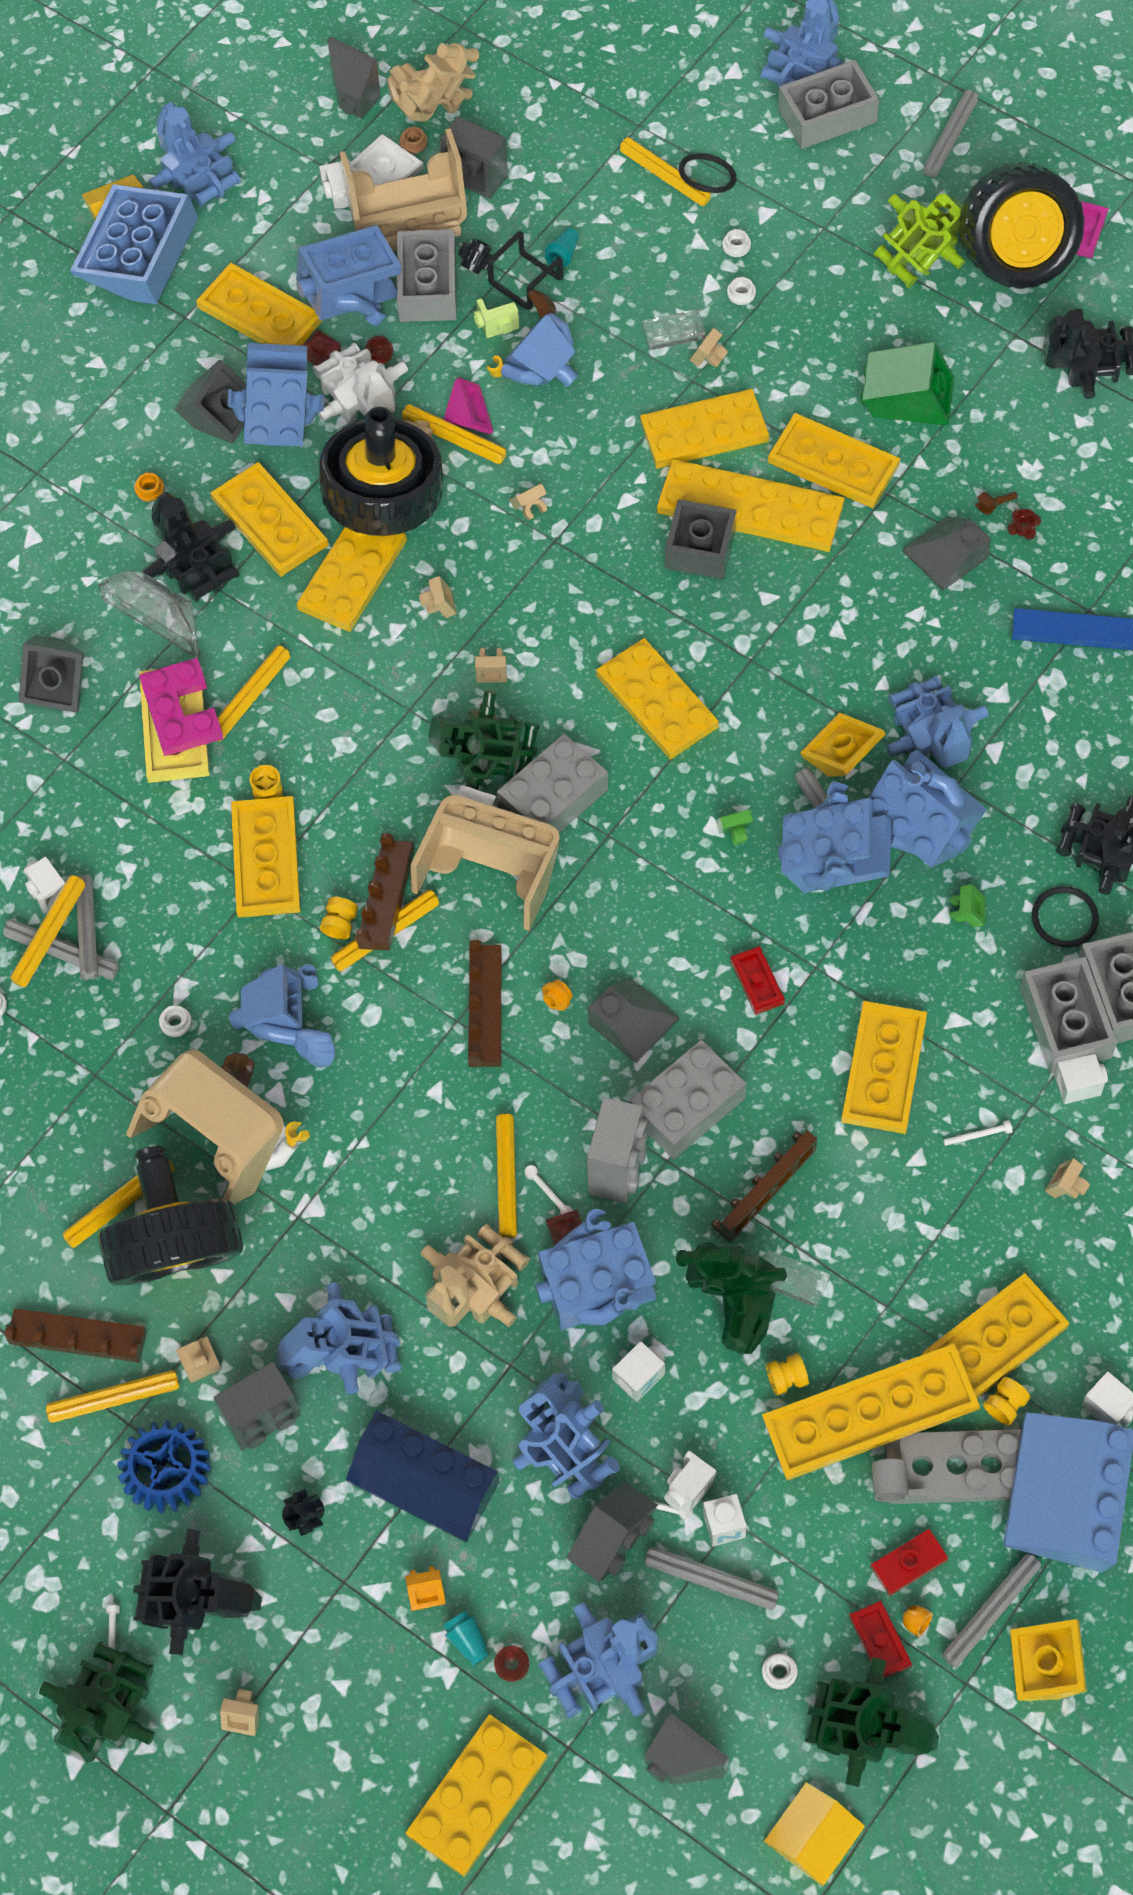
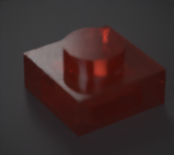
(320, 347)
(562, 1224)

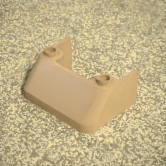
(409, 201)
(493, 839)
(219, 1109)

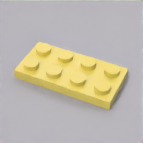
(177, 766)

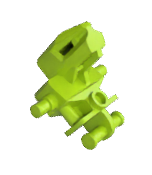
(922, 236)

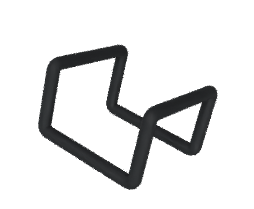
(546, 270)

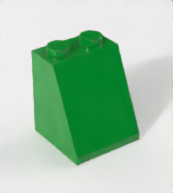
(908, 384)

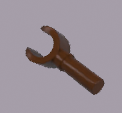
(988, 504)

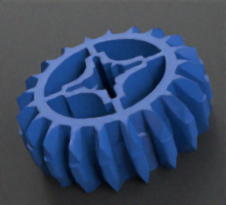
(159, 1480)

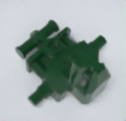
(484, 742)
(743, 1285)
(100, 1705)
(863, 1722)

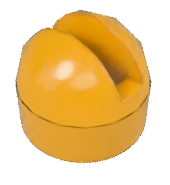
(917, 1620)

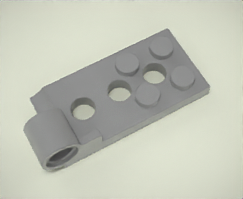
(899, 1484)

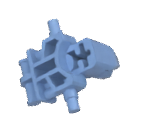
(804, 48)
(192, 159)
(933, 723)
(341, 1341)
(562, 1435)
(603, 1662)

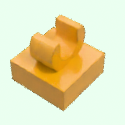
(425, 1589)

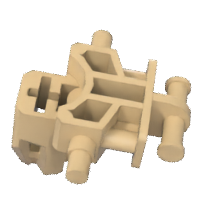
(422, 91)
(473, 1279)

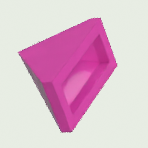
(468, 407)

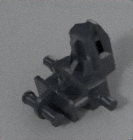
(1086, 350)
(189, 549)
(1105, 842)
(182, 1590)

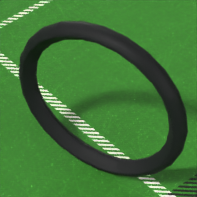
(711, 158)
(1095, 916)

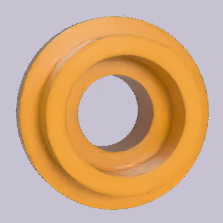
(146, 481)
(557, 995)

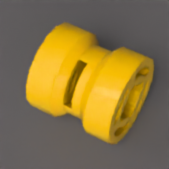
(266, 782)
(338, 918)
(783, 1375)
(1006, 1401)

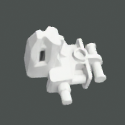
(356, 383)

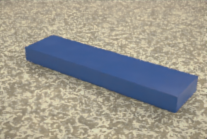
(1072, 629)

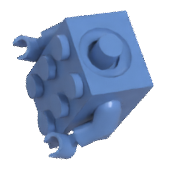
(348, 274)
(275, 396)
(926, 810)
(835, 843)
(595, 1275)

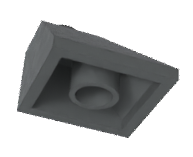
(353, 78)
(207, 406)
(949, 550)
(51, 674)
(630, 1018)
(683, 1755)

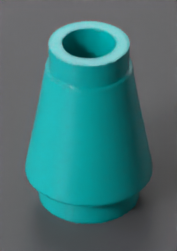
(562, 247)
(466, 1637)

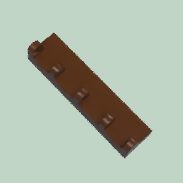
(385, 894)
(484, 1004)
(766, 1187)
(76, 1335)

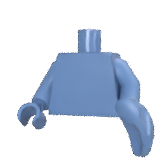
(274, 1012)

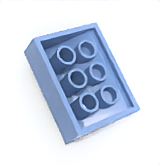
(136, 242)
(1069, 1490)

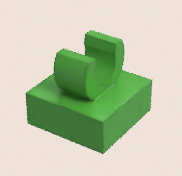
(736, 825)
(971, 904)

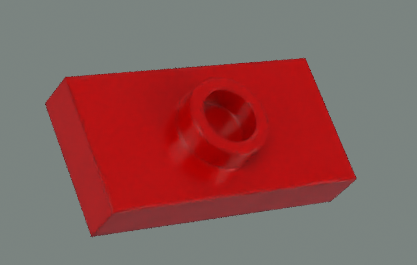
(757, 980)
(909, 1562)
(880, 1638)

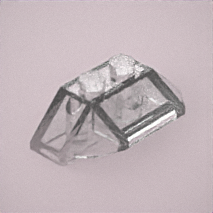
(154, 606)

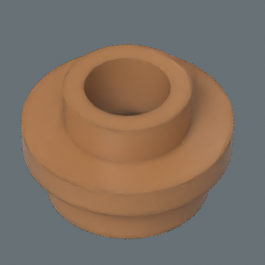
(413, 140)

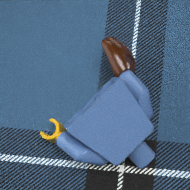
(542, 351)

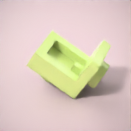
(496, 320)

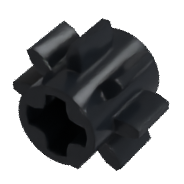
(475, 255)
(303, 1512)

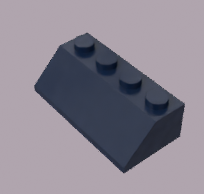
(422, 1476)

